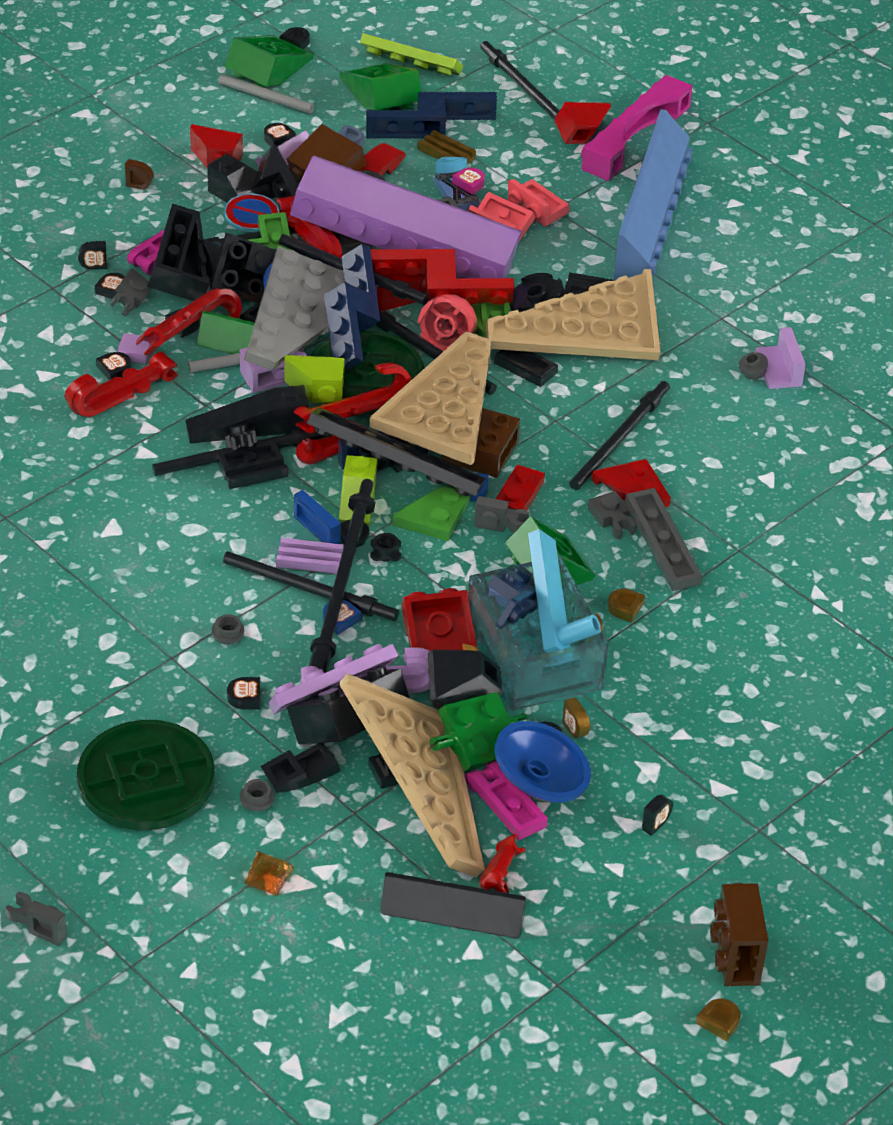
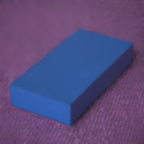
(316, 518)

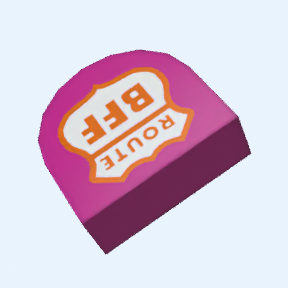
(469, 179)

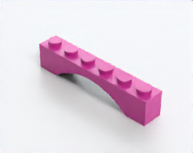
(606, 151)

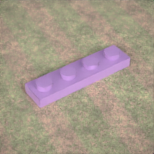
(319, 681)

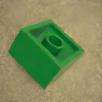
(521, 554)

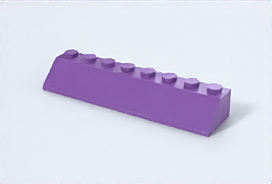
(402, 219)

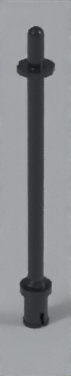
(323, 647)

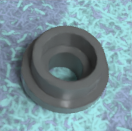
(753, 365)
(228, 629)
(257, 795)

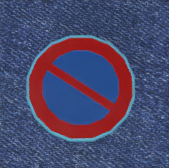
(244, 209)

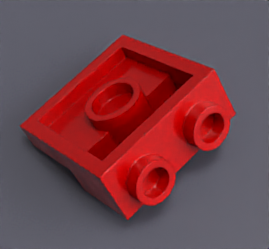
(438, 620)

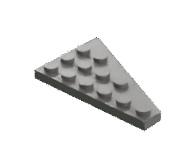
(291, 308)

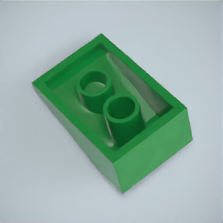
(265, 59)
(383, 86)

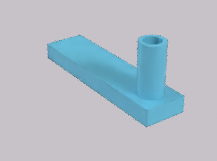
(550, 600)

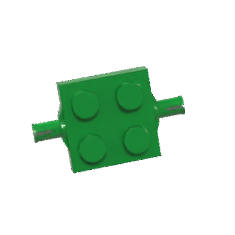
(473, 729)

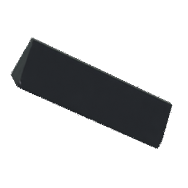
(453, 905)

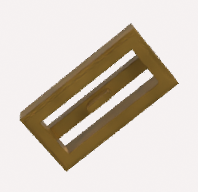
(442, 146)

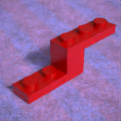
(441, 275)

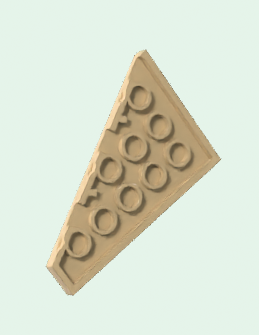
(604, 322)
(443, 402)
(428, 777)

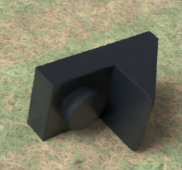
(275, 171)

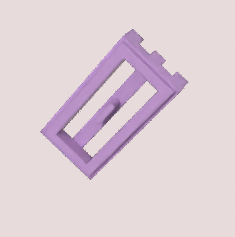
(309, 555)

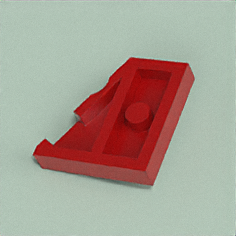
(631, 478)

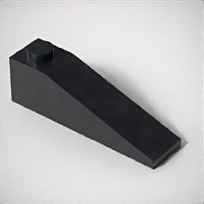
(267, 412)

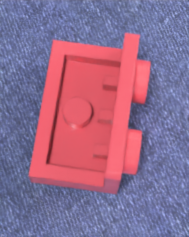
(538, 199)
(504, 212)

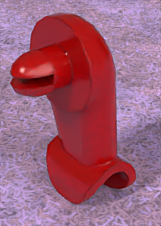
(315, 451)
(497, 868)

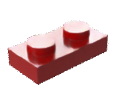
(521, 487)

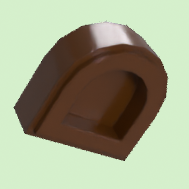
(138, 174)

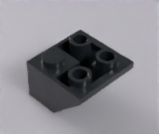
(242, 267)
(461, 676)

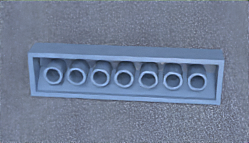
(653, 199)

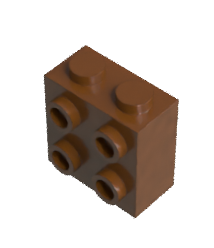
(329, 146)
(495, 443)
(739, 934)

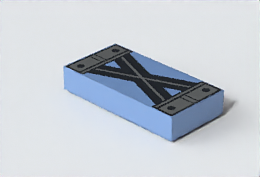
(460, 196)

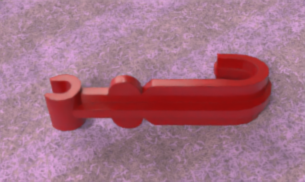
(309, 232)
(188, 315)
(90, 399)
(362, 402)

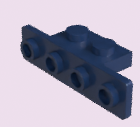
(519, 588)

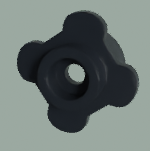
(385, 547)

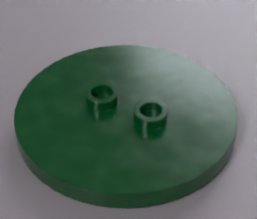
(376, 349)
(145, 774)

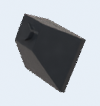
(232, 178)

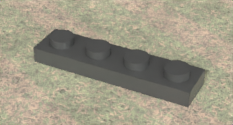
(663, 539)

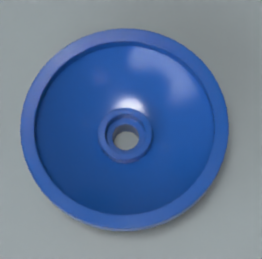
(542, 761)

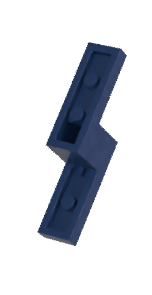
(431, 114)
(352, 306)

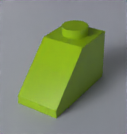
(320, 376)
(356, 469)

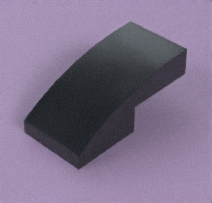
(298, 771)

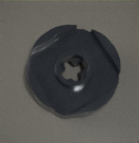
(533, 284)

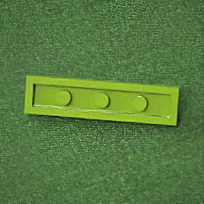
(421, 58)

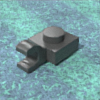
(495, 515)
(42, 920)

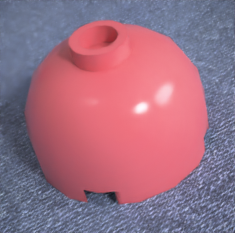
(446, 320)

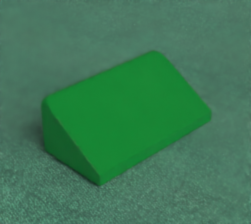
(224, 332)

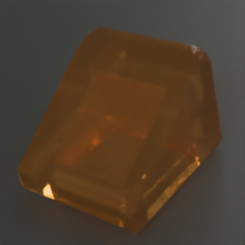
(268, 873)

